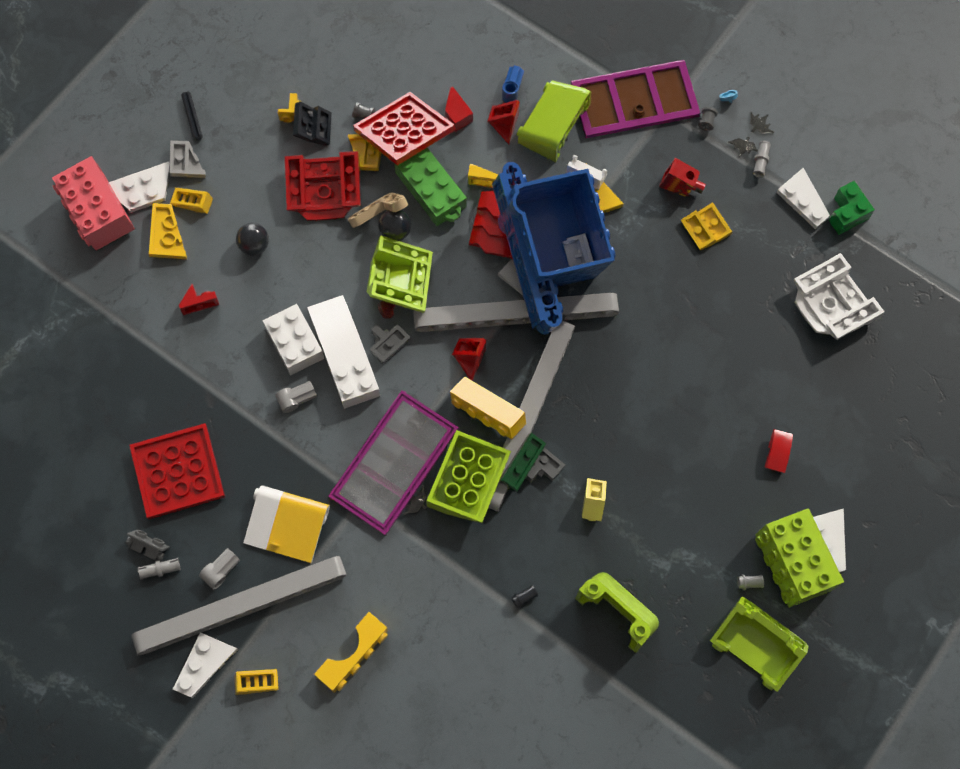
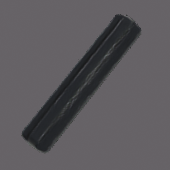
(191, 115)

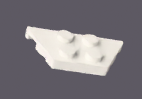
(142, 188)

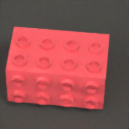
(92, 204)

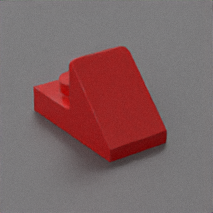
(194, 303)

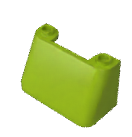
(553, 118)
(642, 619)
(760, 643)

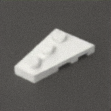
(804, 199)
(832, 530)
(203, 662)

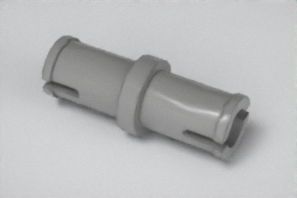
(761, 159)
(159, 568)

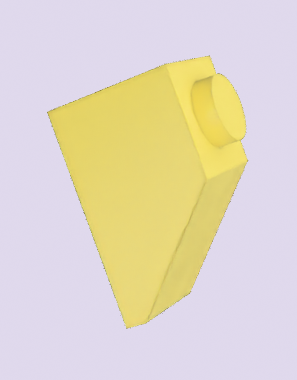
(594, 500)

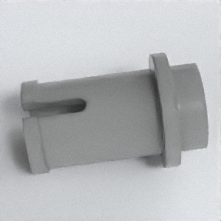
(750, 582)

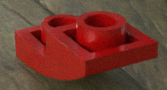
(779, 450)

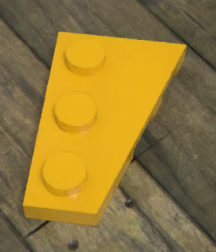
(164, 234)

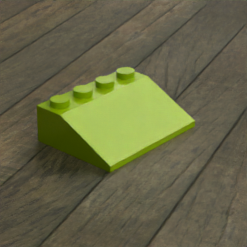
(468, 477)

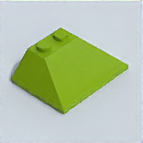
(400, 274)

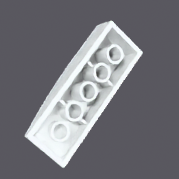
(344, 352)

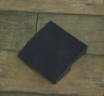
(312, 123)

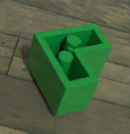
(853, 208)

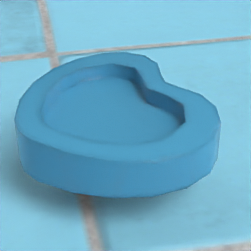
(729, 96)

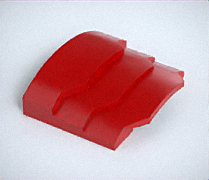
(323, 185)
(485, 229)

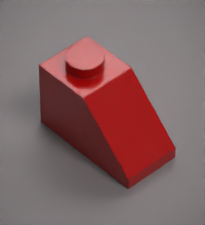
(457, 110)

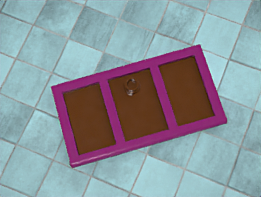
(638, 98)

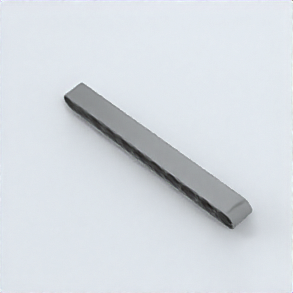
(510, 312)
(536, 396)
(238, 605)

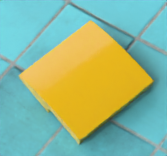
(706, 226)

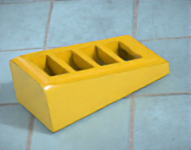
(480, 176)
(202, 203)
(256, 689)

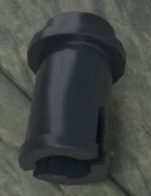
(524, 596)

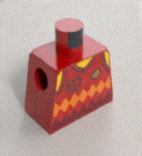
(681, 179)

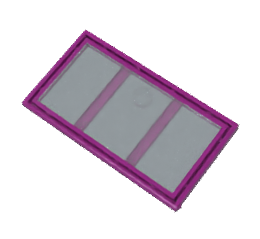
(393, 462)

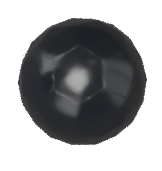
(395, 225)
(252, 239)

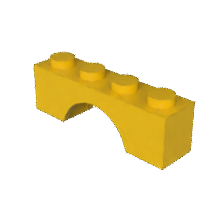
(334, 673)

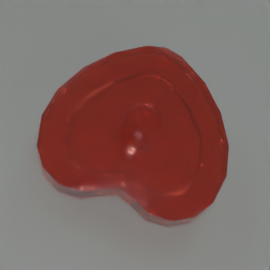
(386, 309)

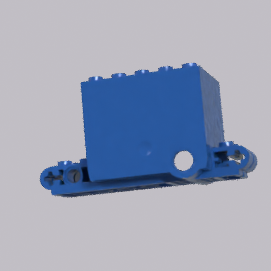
(536, 222)

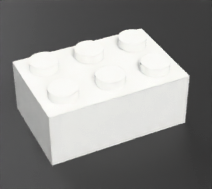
(293, 339)

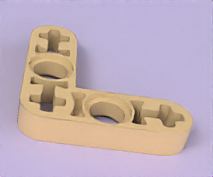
(391, 201)

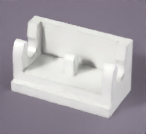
(599, 176)
(577, 250)

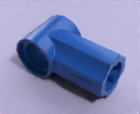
(512, 84)

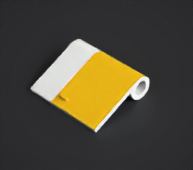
(286, 523)

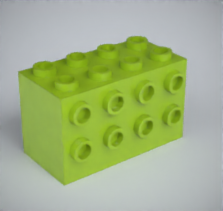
(798, 558)

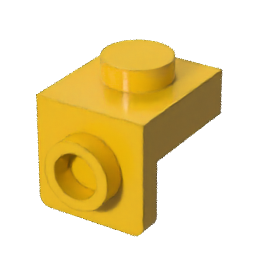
(287, 115)

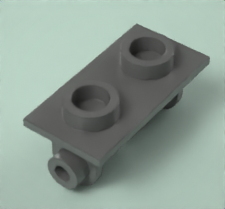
(140, 540)

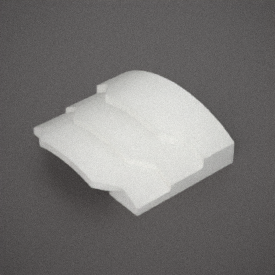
(833, 300)

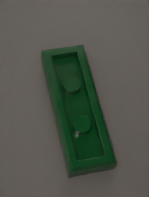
(522, 462)

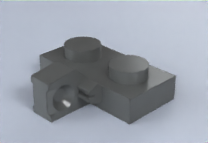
(388, 342)
(547, 465)

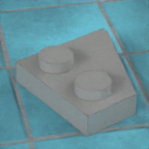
(184, 161)

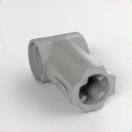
(290, 399)
(216, 572)

